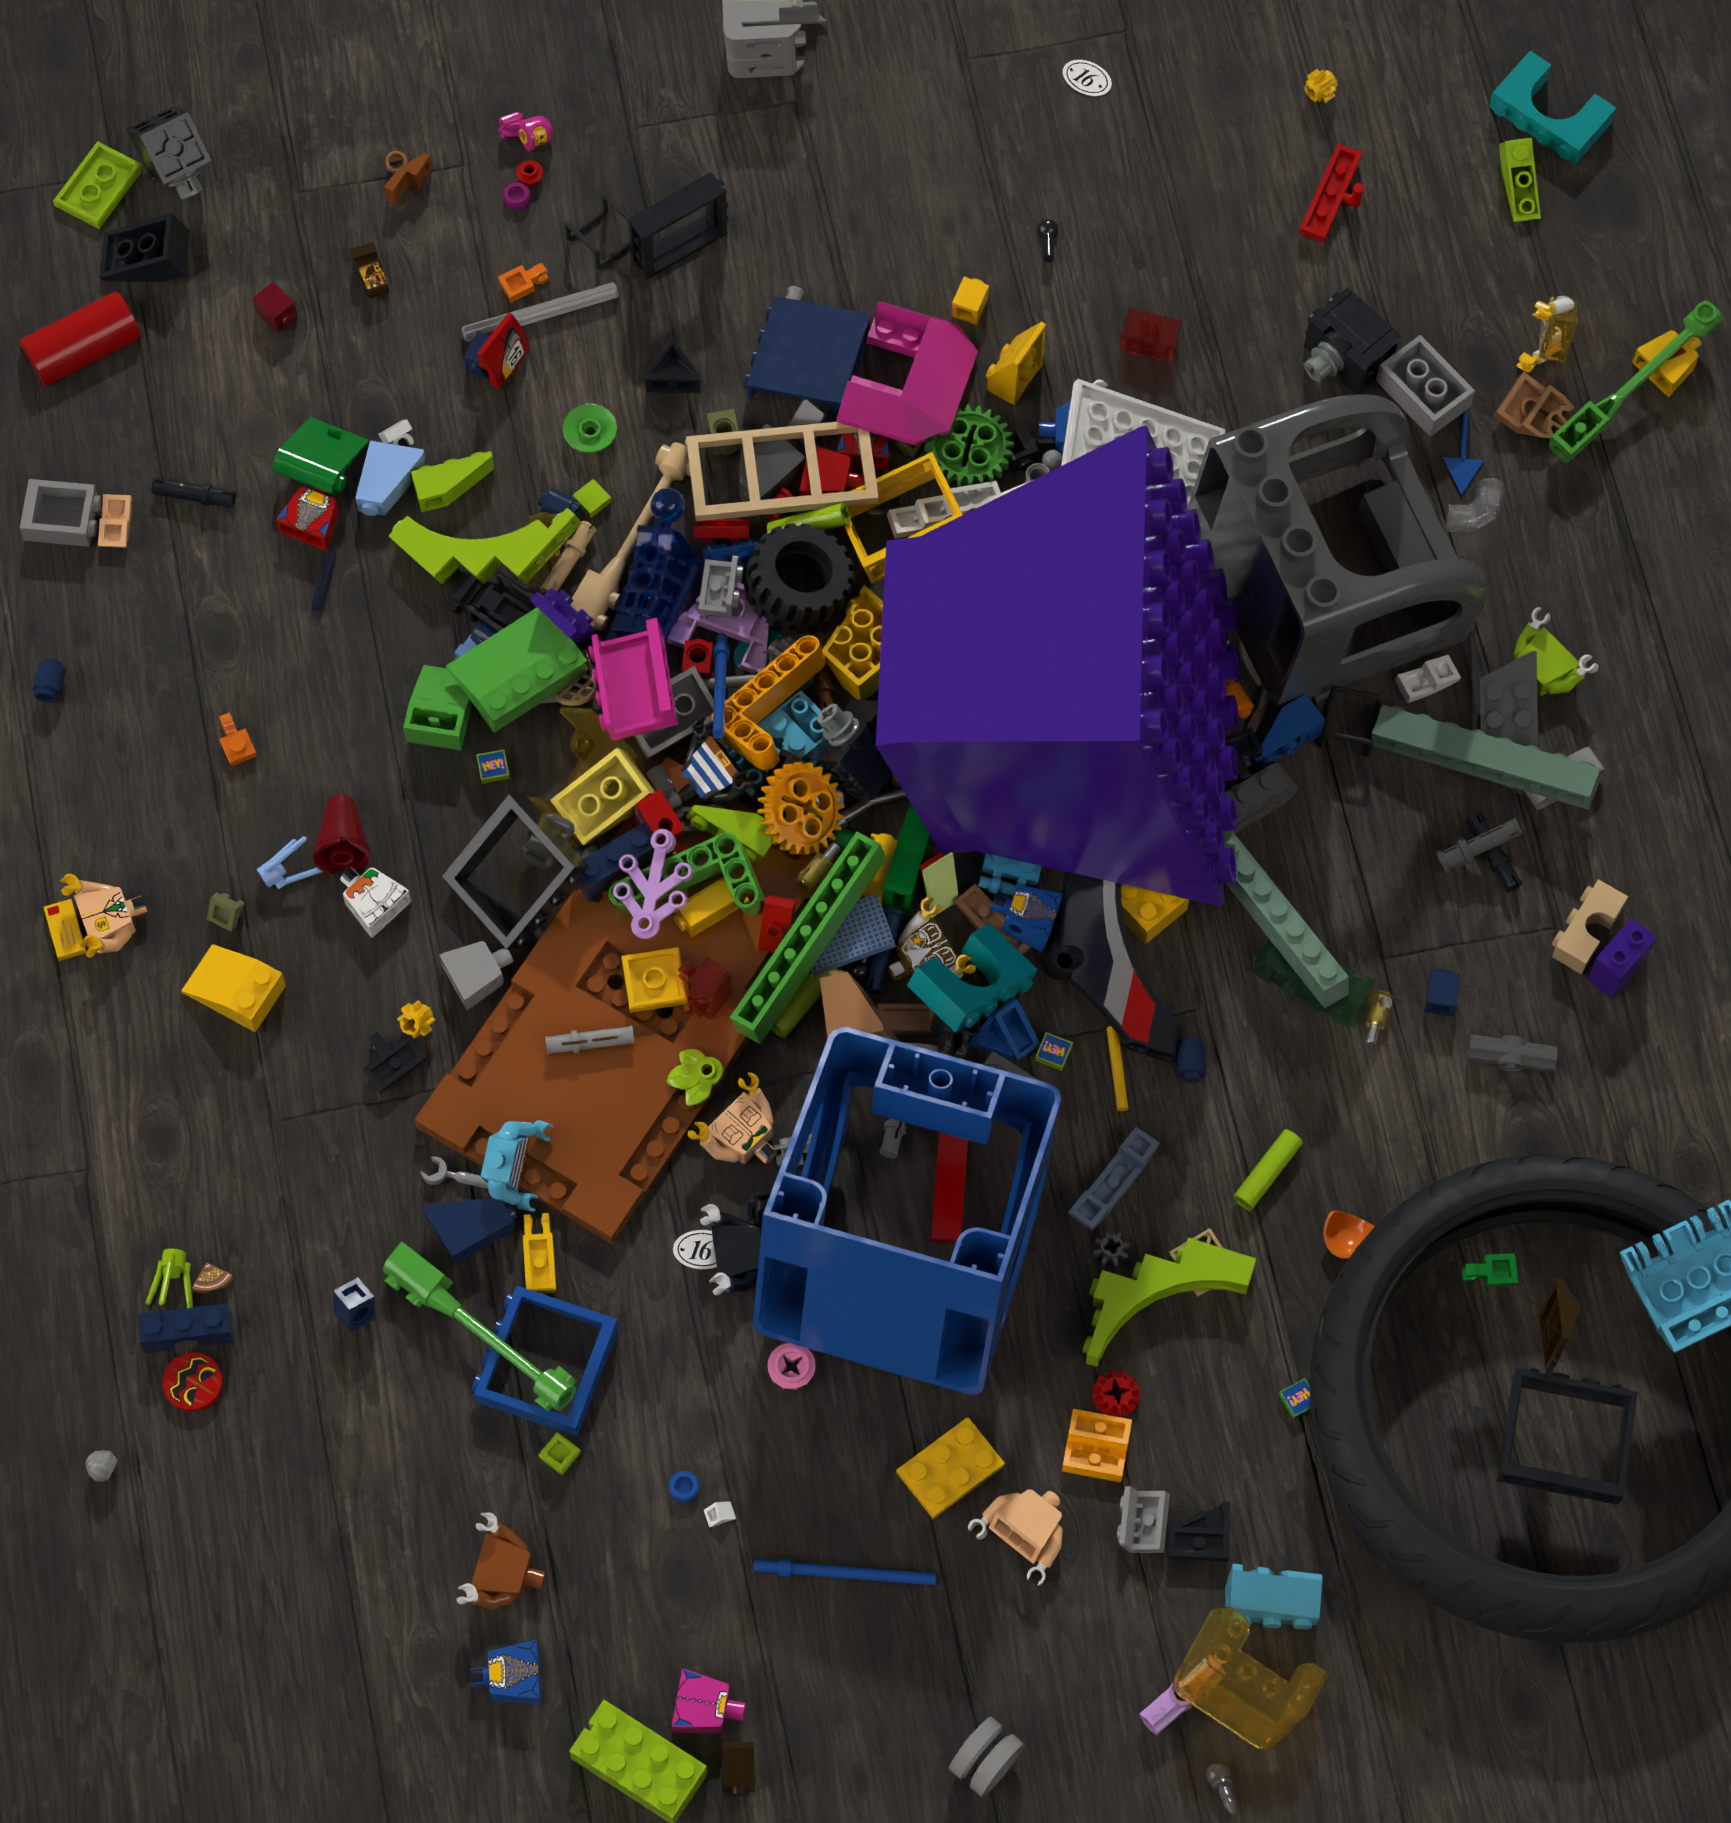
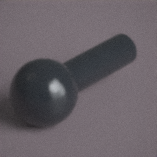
(1048, 230)
(860, 969)

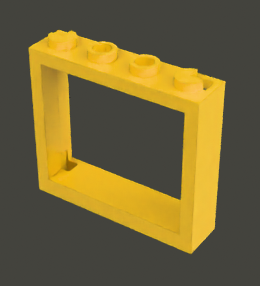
(891, 486)

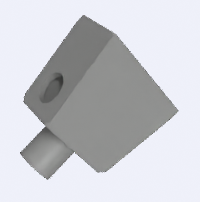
(475, 971)

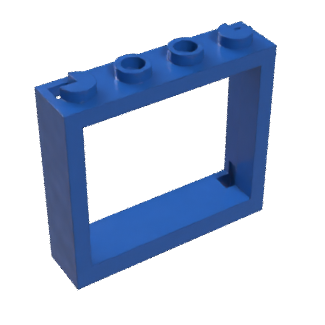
(569, 1424)

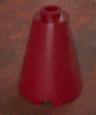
(341, 838)

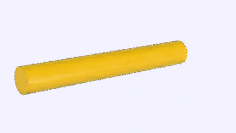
(1117, 1070)

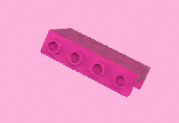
(633, 683)

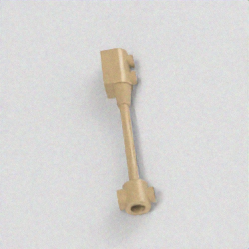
(601, 590)

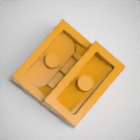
(1097, 1445)

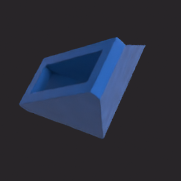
(1007, 1032)

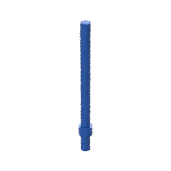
(721, 655)
(785, 1567)

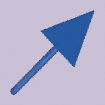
(1462, 469)

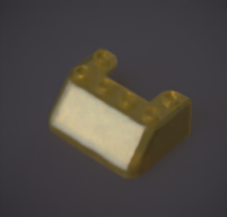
(1241, 1690)

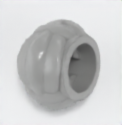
(101, 1465)

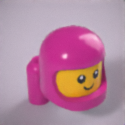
(531, 131)

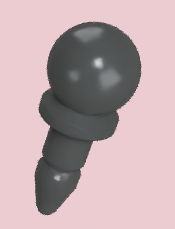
(1219, 1777)

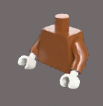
(501, 1568)

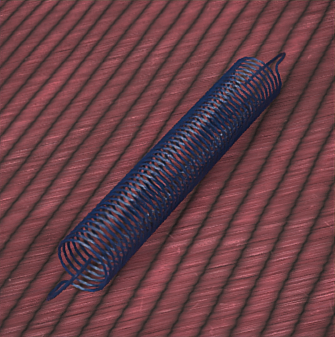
(319, 585)

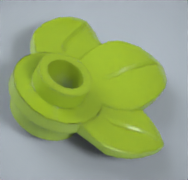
(691, 1075)

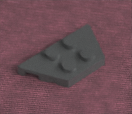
(1511, 701)

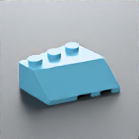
(1275, 1599)

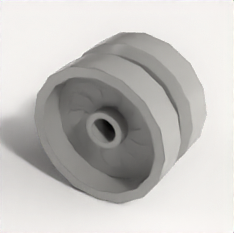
(984, 1755)

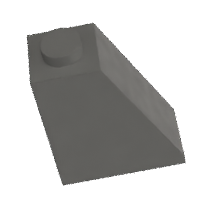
(776, 466)

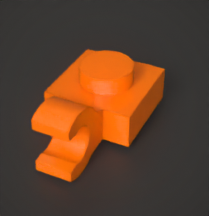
(520, 283)
(236, 743)

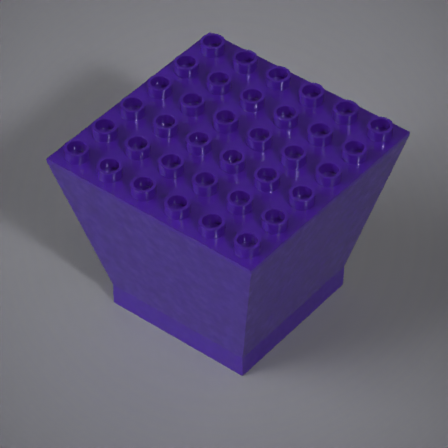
(1069, 677)

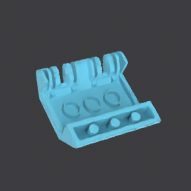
(1689, 1281)

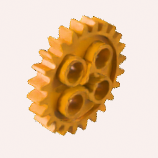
(792, 831)

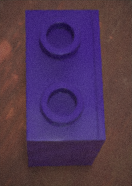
(1621, 958)

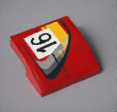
(503, 350)

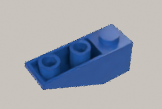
(1292, 727)

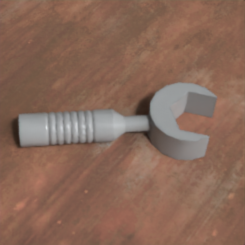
(461, 1177)

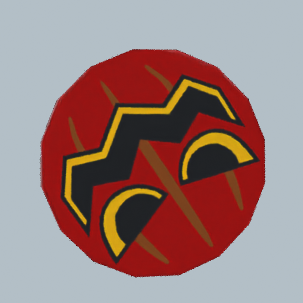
(192, 1382)

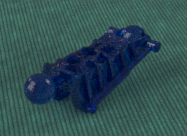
(660, 572)

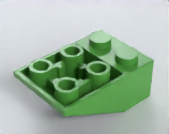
(437, 710)

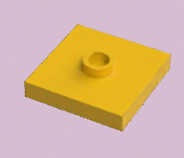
(654, 980)

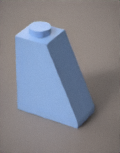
(386, 476)

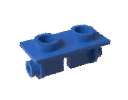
(723, 553)

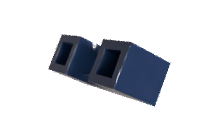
(605, 861)
(165, 1328)

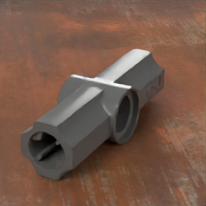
(1512, 1053)

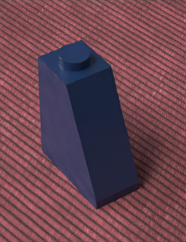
(470, 1225)

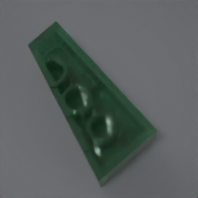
(1273, 967)

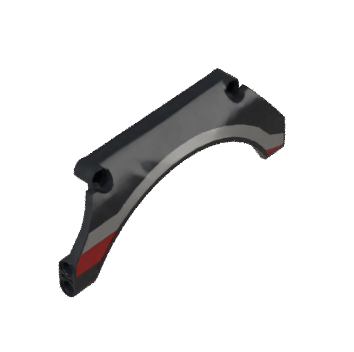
(1102, 966)

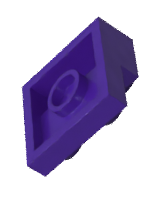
(560, 611)

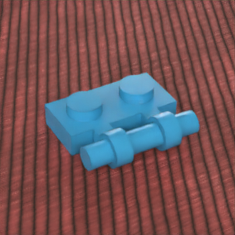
(1007, 868)

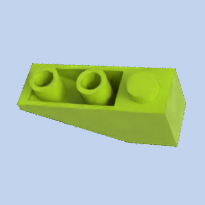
(1520, 179)
(444, 483)
(742, 825)

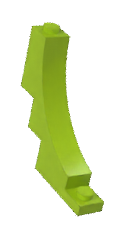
(519, 551)

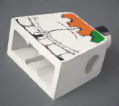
(373, 898)

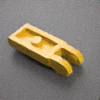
(539, 1257)

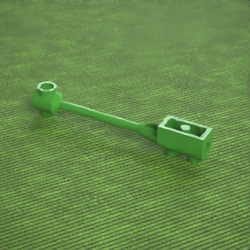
(1594, 418)
(430, 1287)

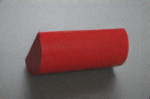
(80, 338)

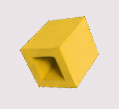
(970, 300)

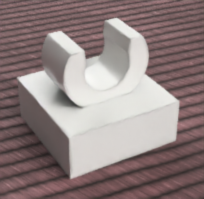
(397, 432)

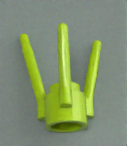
(171, 1266)

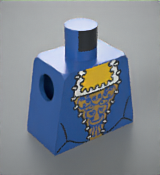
(1028, 914)
(511, 1674)

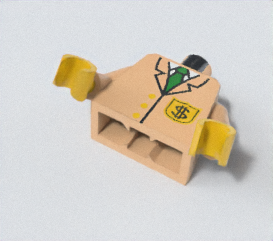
(103, 914)

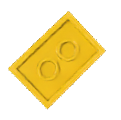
(950, 1468)

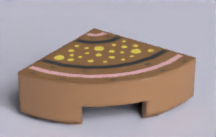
(211, 1279)

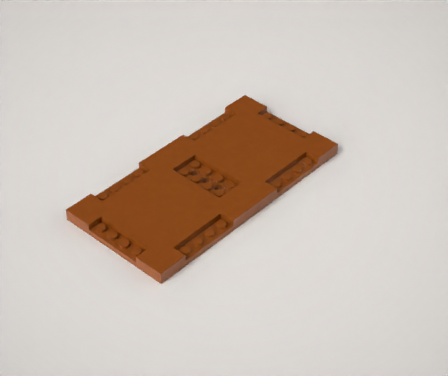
(611, 1103)

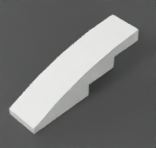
(932, 510)

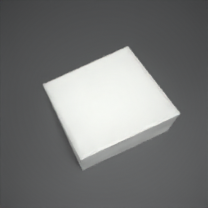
(719, 1513)

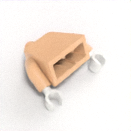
(1027, 1525)

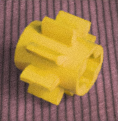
(1321, 85)
(416, 1019)

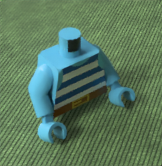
(506, 1160)

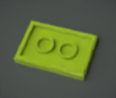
(98, 185)

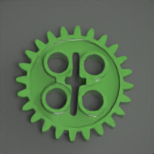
(994, 452)

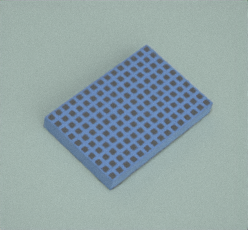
(859, 936)

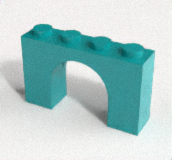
(1568, 136)
(963, 1003)

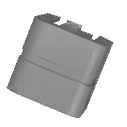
(764, 35)

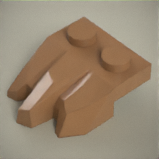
(1533, 408)

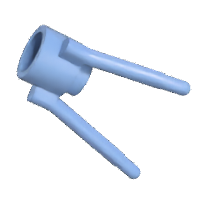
(273, 871)

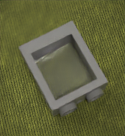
(60, 512)

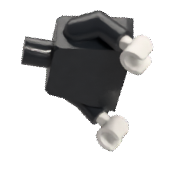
(735, 1250)

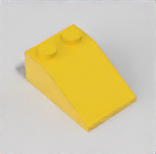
(1017, 364)
(235, 986)

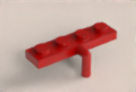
(1332, 193)

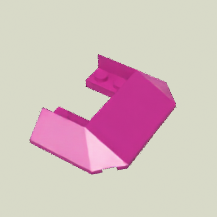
(933, 386)

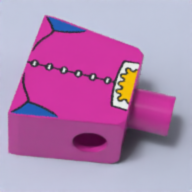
(703, 1705)

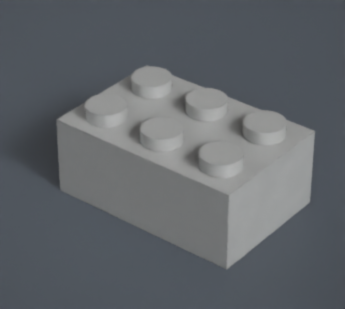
(1425, 385)
(691, 703)

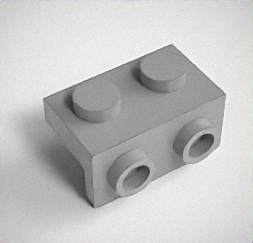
(719, 587)
(1143, 1520)

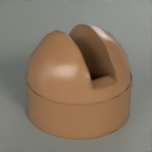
(394, 158)

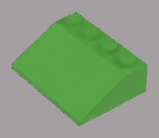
(518, 668)

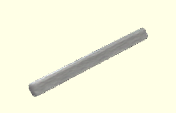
(546, 309)

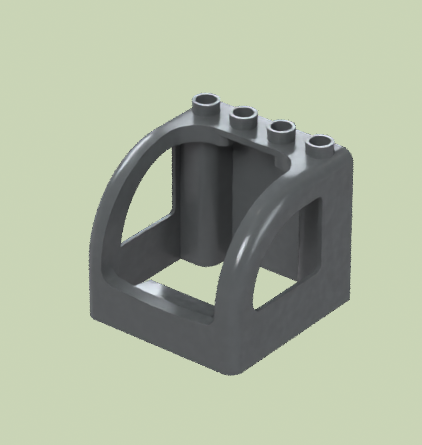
(1288, 586)

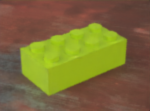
(638, 1762)

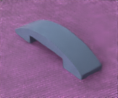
(1115, 1179)

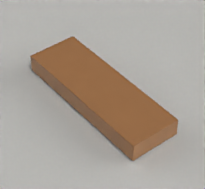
(976, 908)

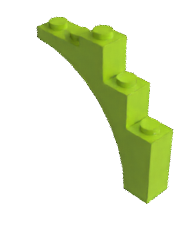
(1155, 1278)

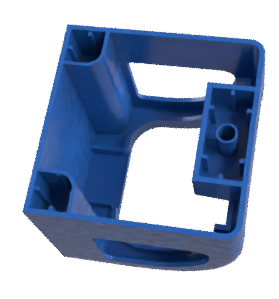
(881, 1300)

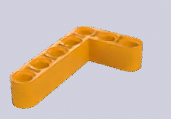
(763, 695)

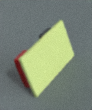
(940, 881)

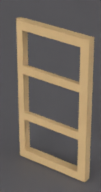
(780, 505)

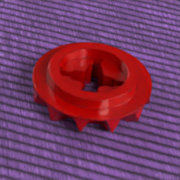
(1107, 1403)

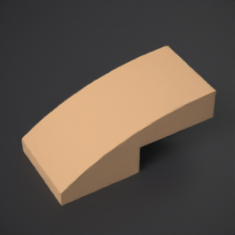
(115, 521)

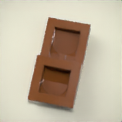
(410, 174)

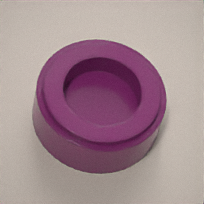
(516, 196)

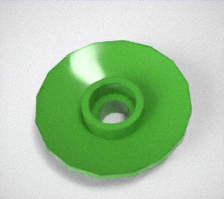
(589, 418)

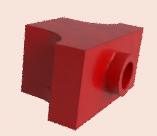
(776, 921)

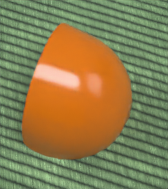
(1344, 1233)

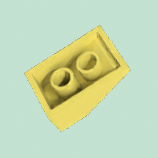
(603, 796)

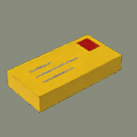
(64, 929)

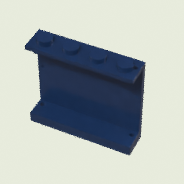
(808, 351)

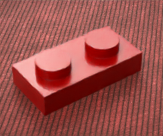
(732, 529)

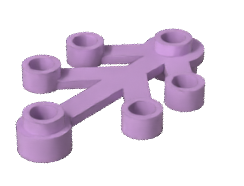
(653, 889)

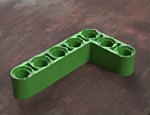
(716, 863)

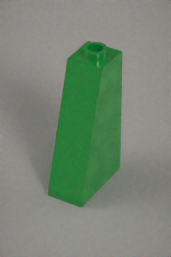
(904, 872)

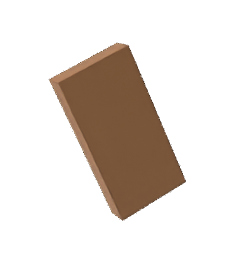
(907, 1018)

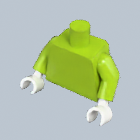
(1556, 667)

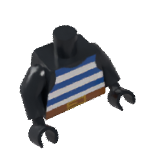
(711, 770)

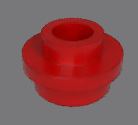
(529, 179)

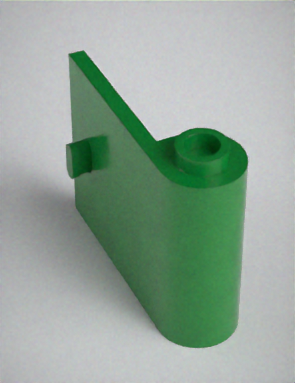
(319, 455)

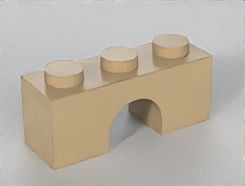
(1600, 906)

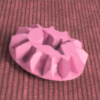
(793, 1354)

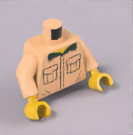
(741, 1128)

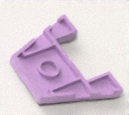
(743, 626)

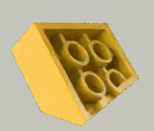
(856, 646)

